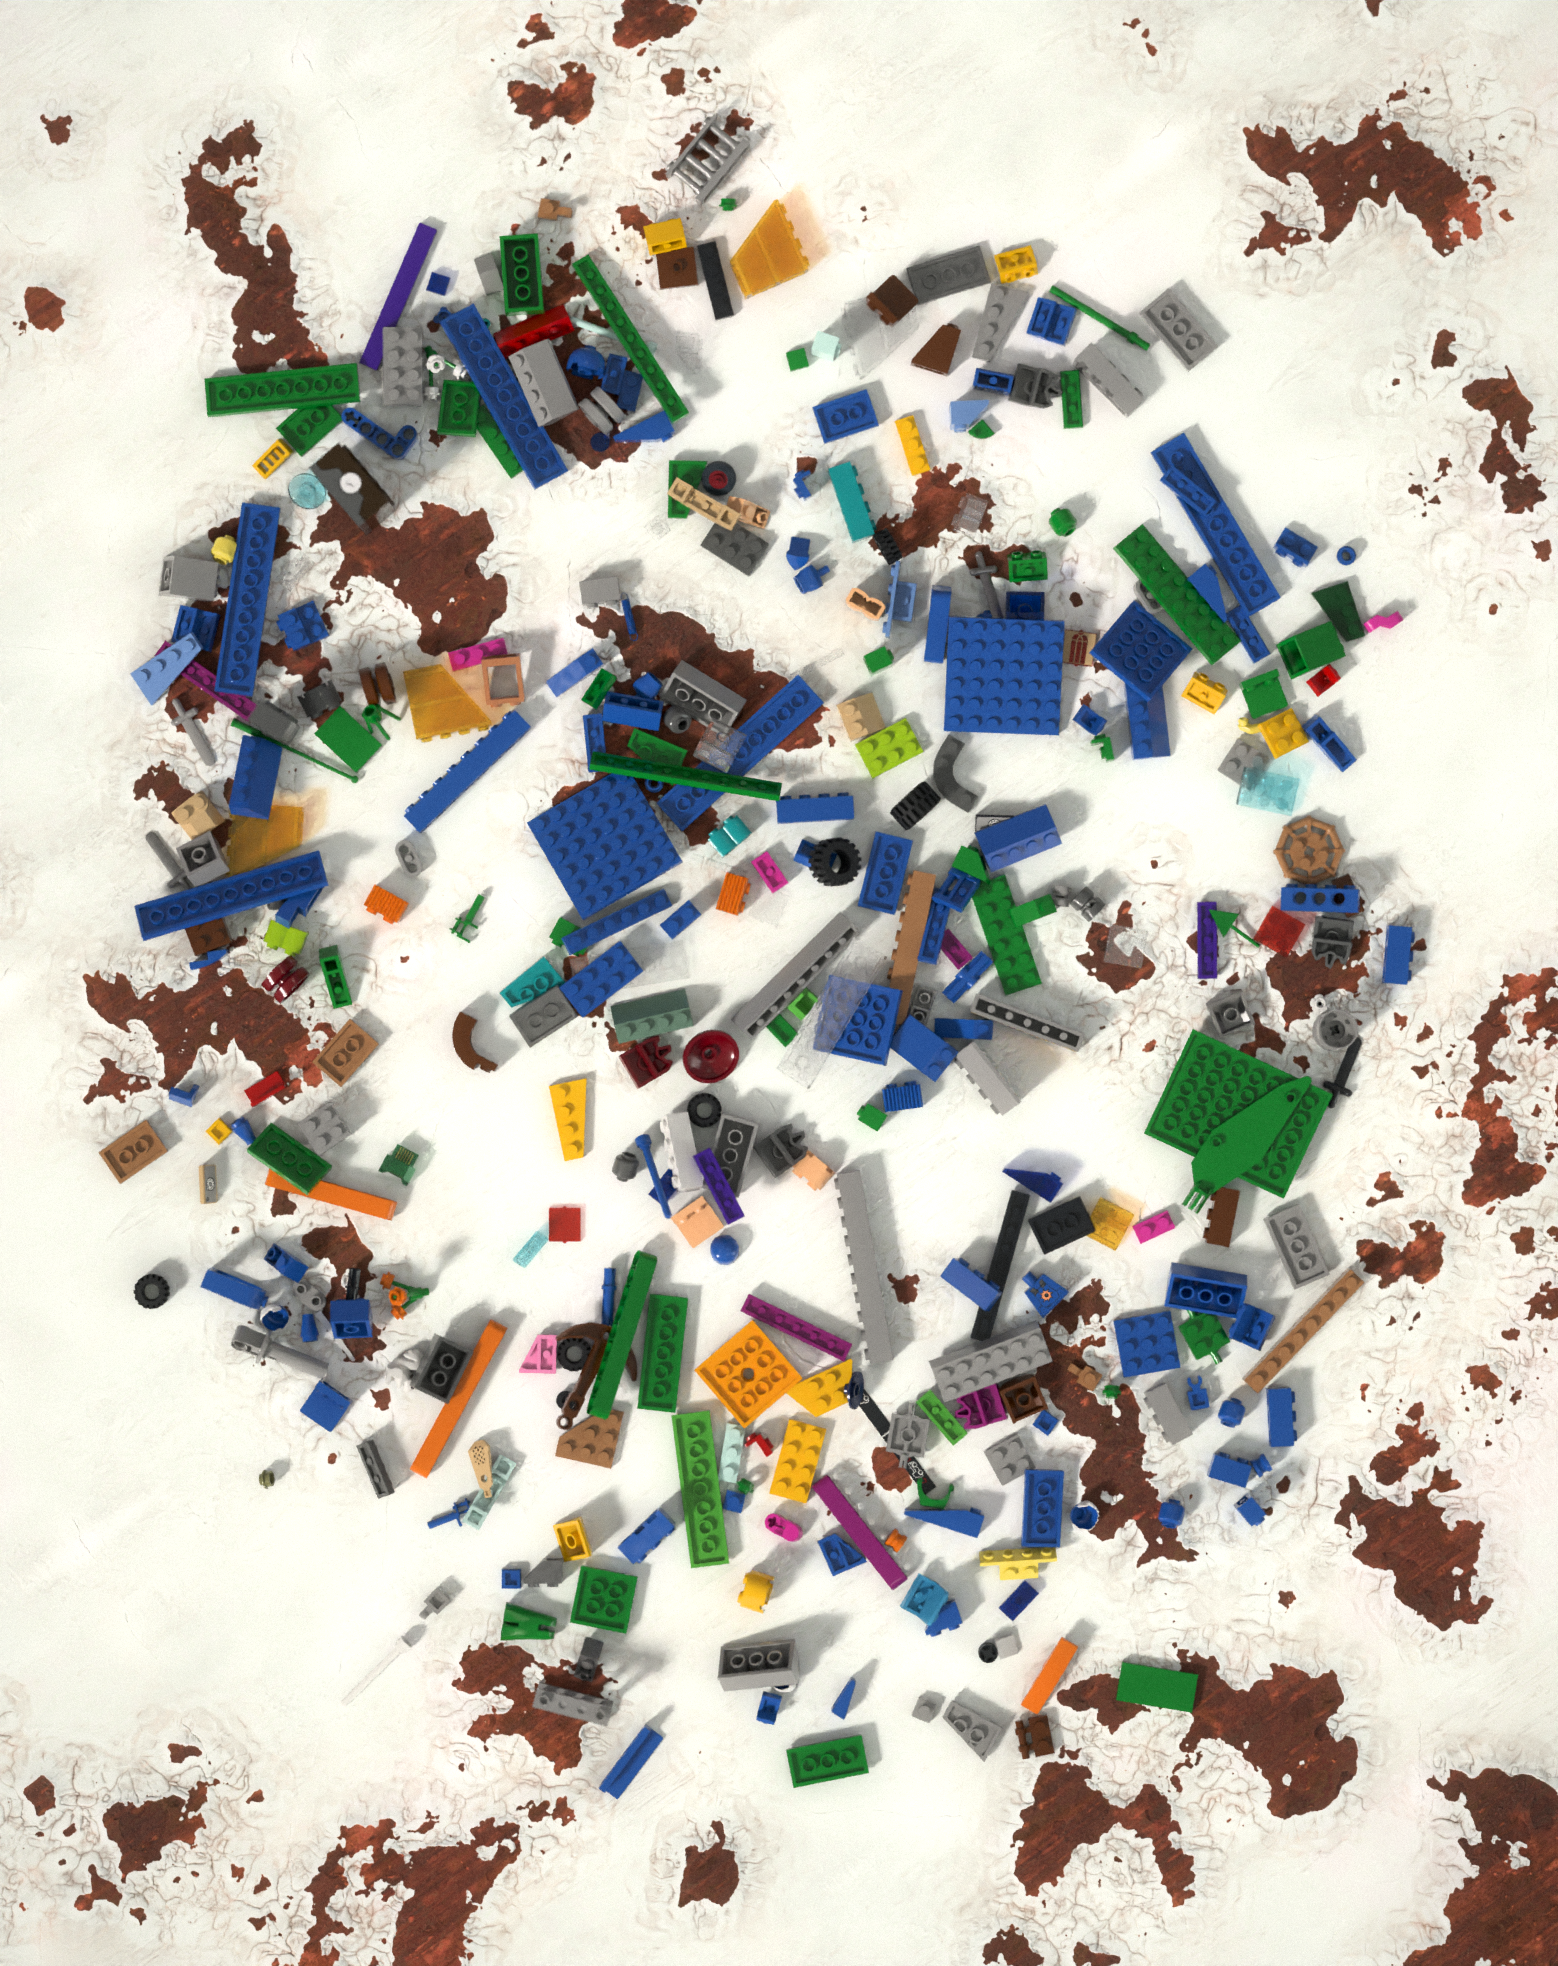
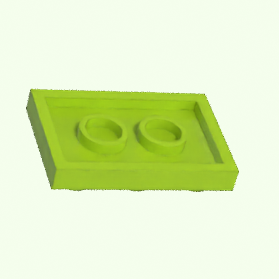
(889, 748)

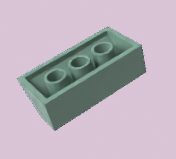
(651, 1016)

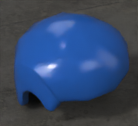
(724, 1249)

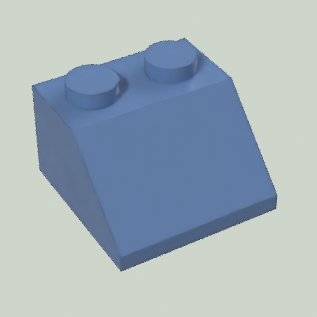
(965, 413)

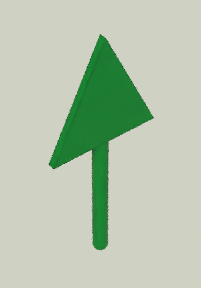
(1224, 922)

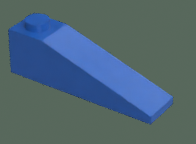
(958, 1520)

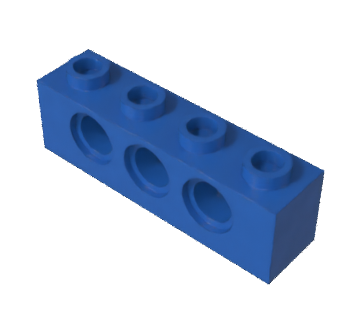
(1350, 905)

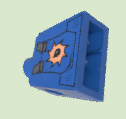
(1043, 1292)

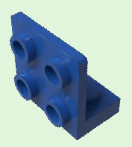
(326, 1405)

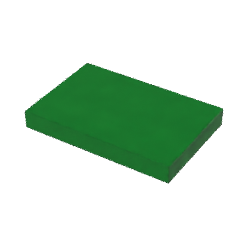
(459, 409)
(309, 426)
(348, 739)

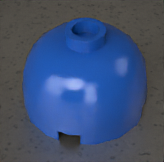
(586, 363)

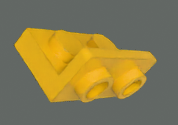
(1016, 264)
(1205, 692)

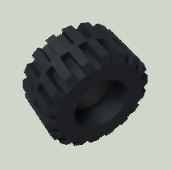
(915, 805)
(821, 866)

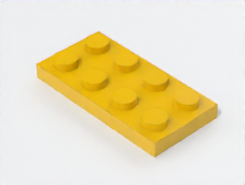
(797, 1461)

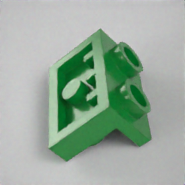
(1027, 566)
(1106, 750)

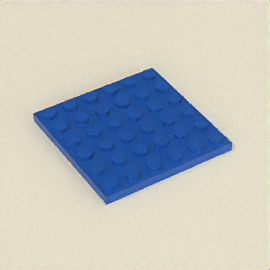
(1003, 675)
(604, 843)

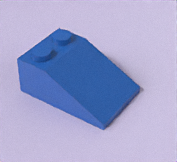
(922, 1048)

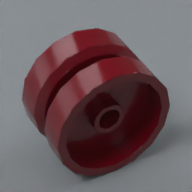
(285, 979)

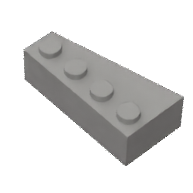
(1108, 380)

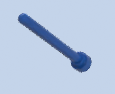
(644, 1143)

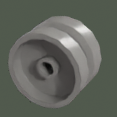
(599, 412)

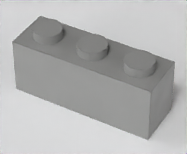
(1167, 1414)

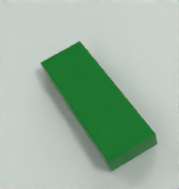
(1071, 399)

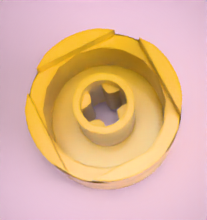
(756, 1591)

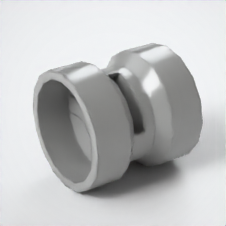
(1063, 892)

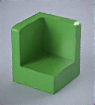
(803, 1003)

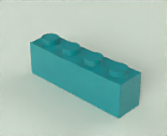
(851, 502)

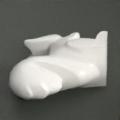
(400, 1369)

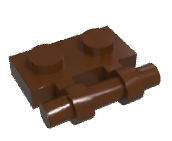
(1040, 1734)

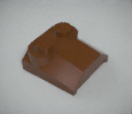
(1022, 1397)

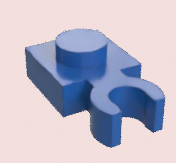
(1197, 1397)

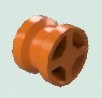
(895, 1540)

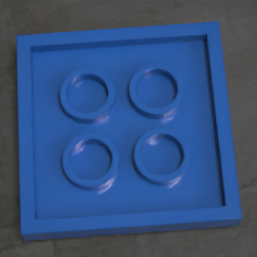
(1146, 1344)

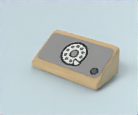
(208, 1184)

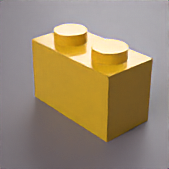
(665, 236)

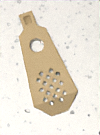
(482, 1465)

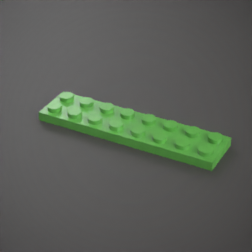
(700, 1489)

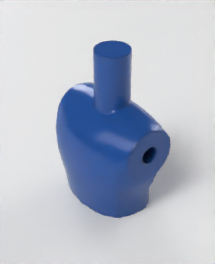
(810, 579)
(647, 686)

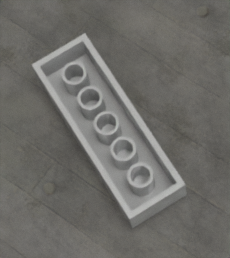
(990, 1361)

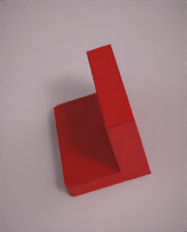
(265, 1089)

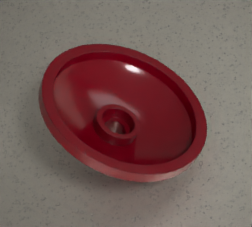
(716, 1063)

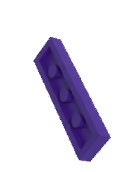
(1206, 941)
(718, 1186)

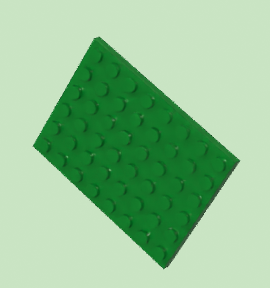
(1217, 1083)

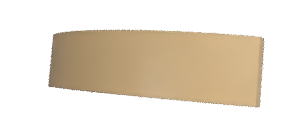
(703, 504)

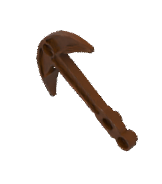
(595, 1332)

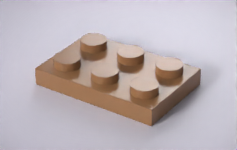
(345, 1052)
(133, 1151)

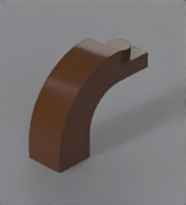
(462, 1043)

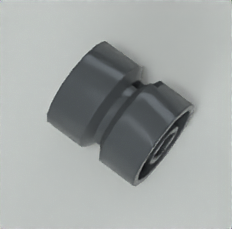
(1082, 899)

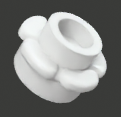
(1324, 1003)

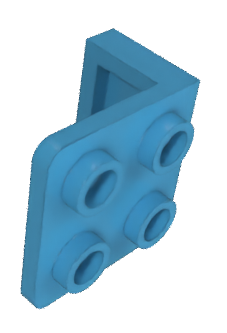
(925, 1599)

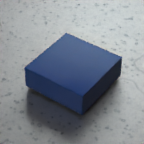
(1045, 1422)
(511, 1578)

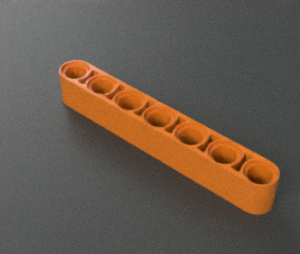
(339, 1196)

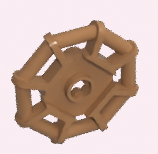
(1314, 841)

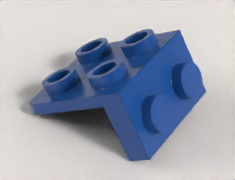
(1251, 1326)

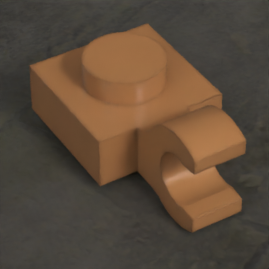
(551, 210)
(1087, 1377)

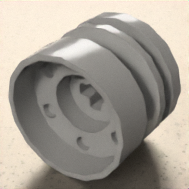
(1344, 1025)

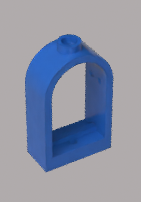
(234, 1288)

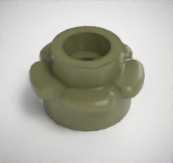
(266, 1479)

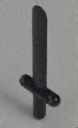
(1338, 1086)

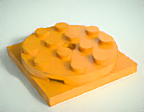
(743, 1396)

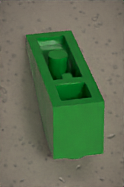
(335, 976)

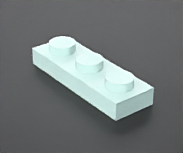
(731, 1453)

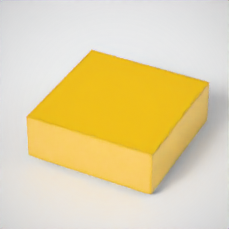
(219, 1131)

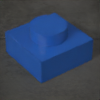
(734, 1501)

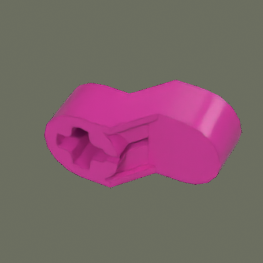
(1388, 622)
(791, 1532)

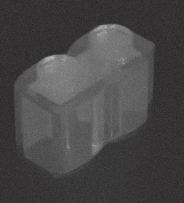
(970, 515)

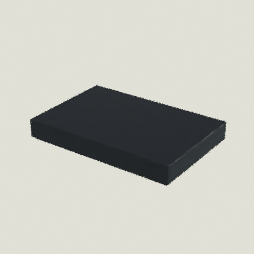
(1062, 1225)

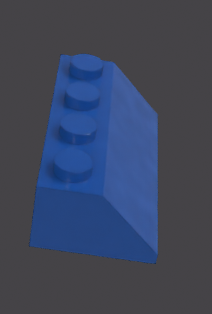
(1147, 725)
(255, 778)
(1018, 838)
(1205, 1290)

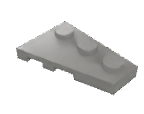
(973, 1728)

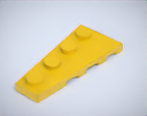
(569, 1111)

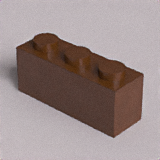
(1221, 1217)

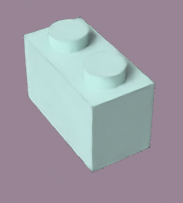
(826, 346)

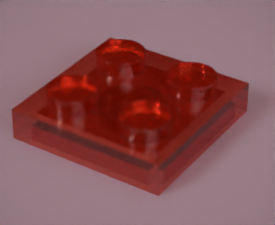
(1279, 931)

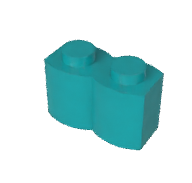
(729, 836)

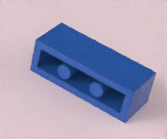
(632, 711)
(1397, 955)
(971, 1283)
(1281, 1416)

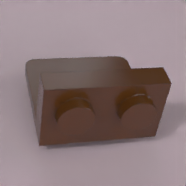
(891, 301)

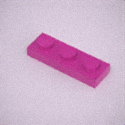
(472, 655)

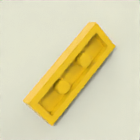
(912, 445)

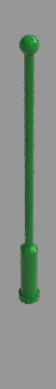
(257, 733)

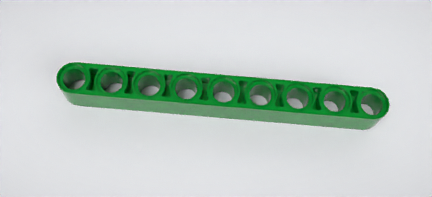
(621, 1335)

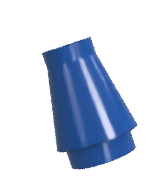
(243, 1130)
(309, 1329)

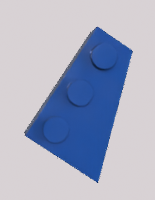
(647, 1536)

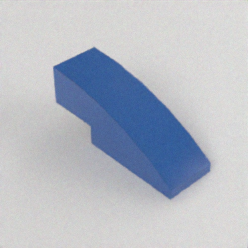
(1329, 743)
(296, 905)

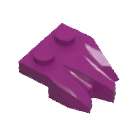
(982, 1407)

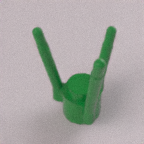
(373, 715)

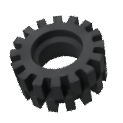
(887, 546)
(704, 1098)
(140, 1291)
(562, 1353)

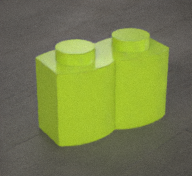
(289, 939)

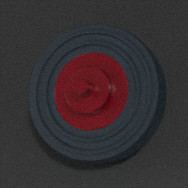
(718, 478)

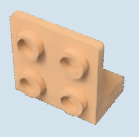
(697, 1221)

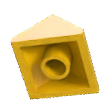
(573, 1539)

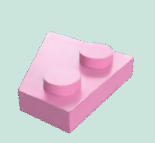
(541, 1356)

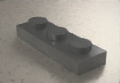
(375, 1469)

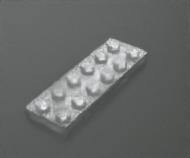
(659, 963)

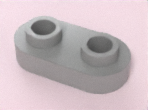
(1146, 598)
(408, 858)
(308, 1295)

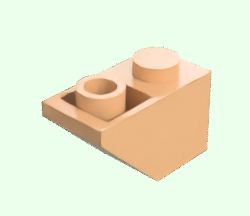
(750, 512)

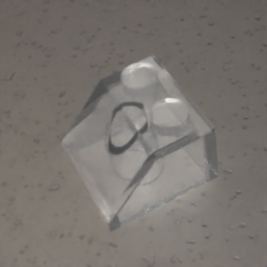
(719, 745)

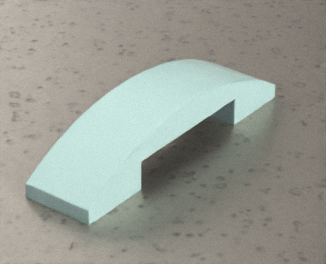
(481, 1506)

